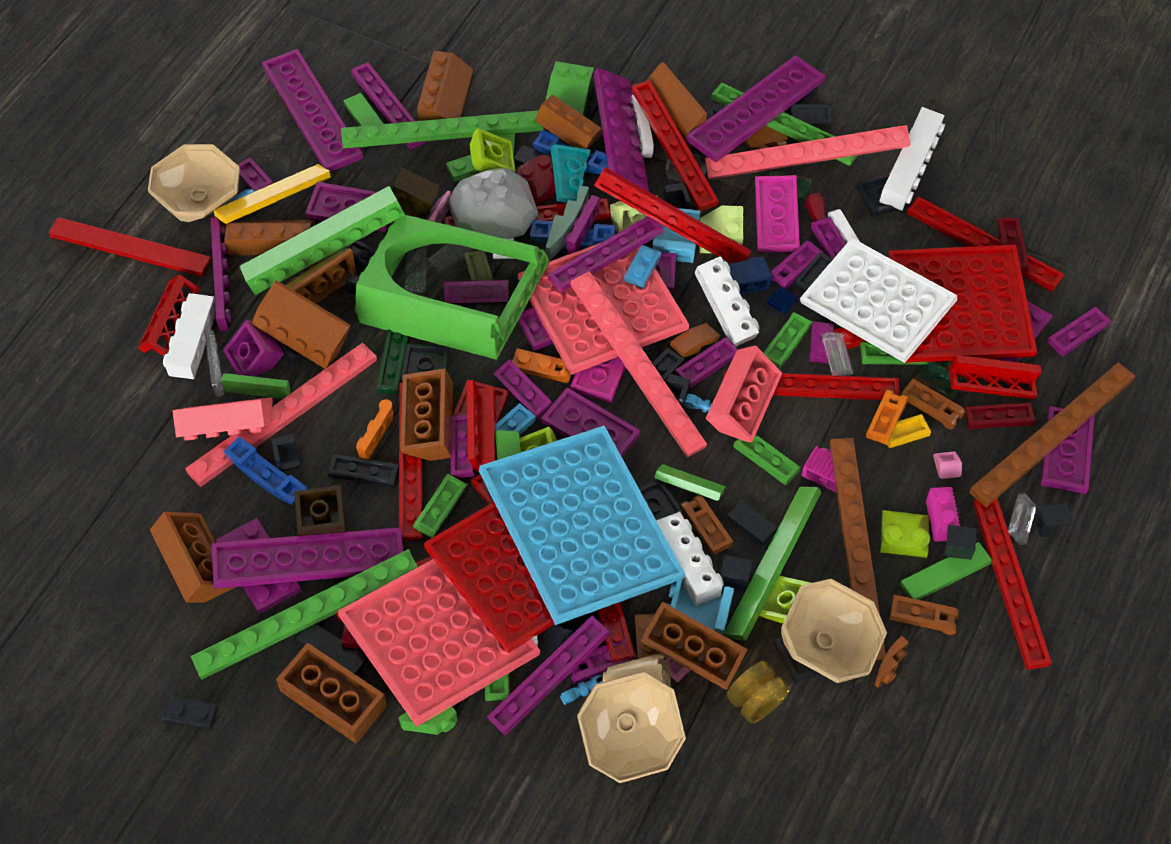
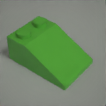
(572, 85)

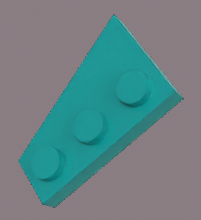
(568, 170)

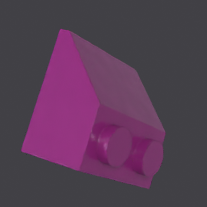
(252, 351)

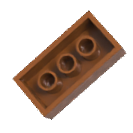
(331, 692)

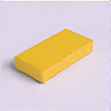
(909, 430)

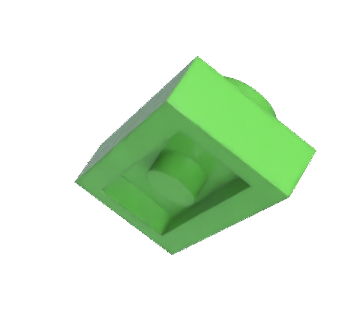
(461, 168)

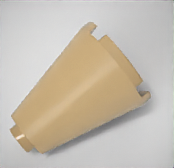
(652, 665)

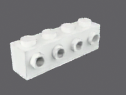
(726, 301)
(189, 339)
(700, 578)

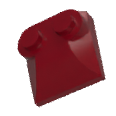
(540, 178)

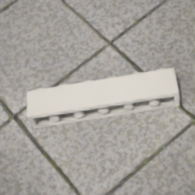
(911, 159)

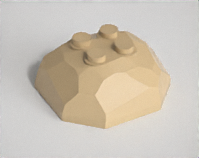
(194, 181)
(833, 630)
(631, 727)

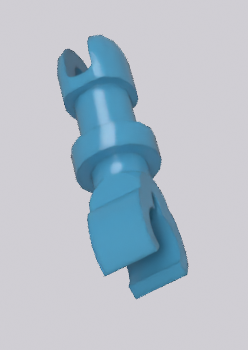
(695, 402)
(581, 689)

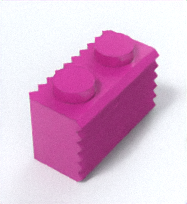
(820, 468)
(941, 511)

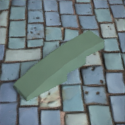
(564, 224)

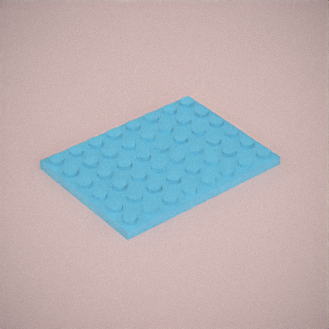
(580, 524)

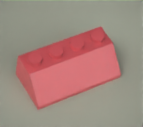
(744, 394)
(222, 417)

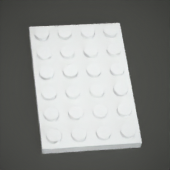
(878, 299)

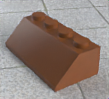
(444, 87)
(678, 101)
(260, 236)
(325, 276)
(301, 324)
(427, 414)
(188, 553)
(694, 645)

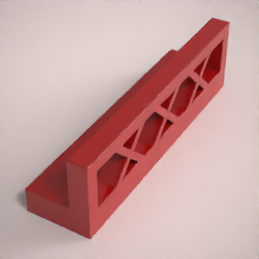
(161, 315)
(992, 372)
(481, 425)

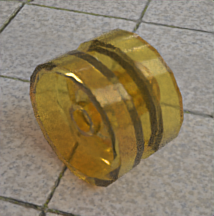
(758, 692)

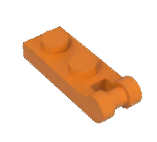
(541, 365)
(886, 417)
(375, 430)

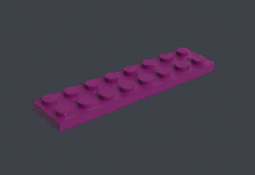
(755, 108)
(310, 109)
(620, 127)
(302, 557)

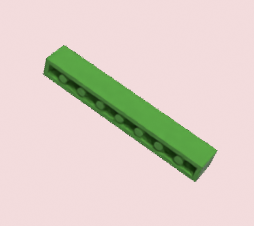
(322, 240)

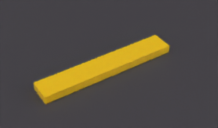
(271, 193)

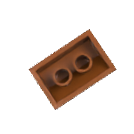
(568, 123)

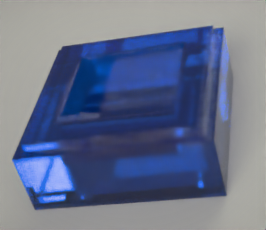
(782, 300)

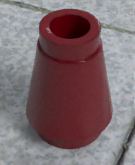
(816, 206)

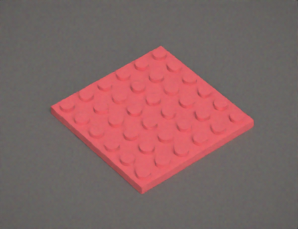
(646, 311)
(429, 642)

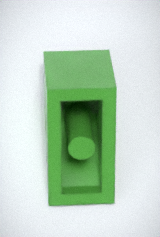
(440, 723)

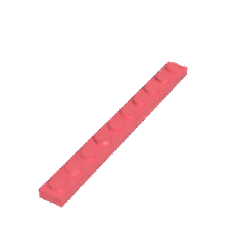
(808, 152)
(638, 364)
(286, 410)

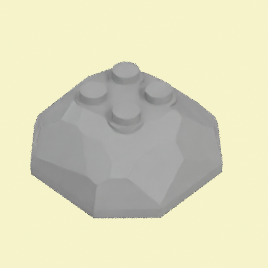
(493, 204)

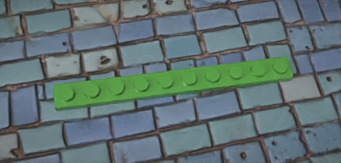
(439, 129)
(300, 616)

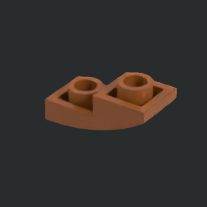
(692, 340)
(890, 662)

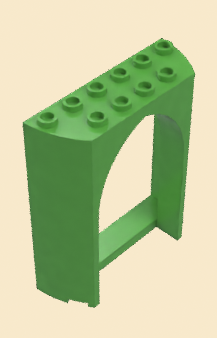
(389, 306)

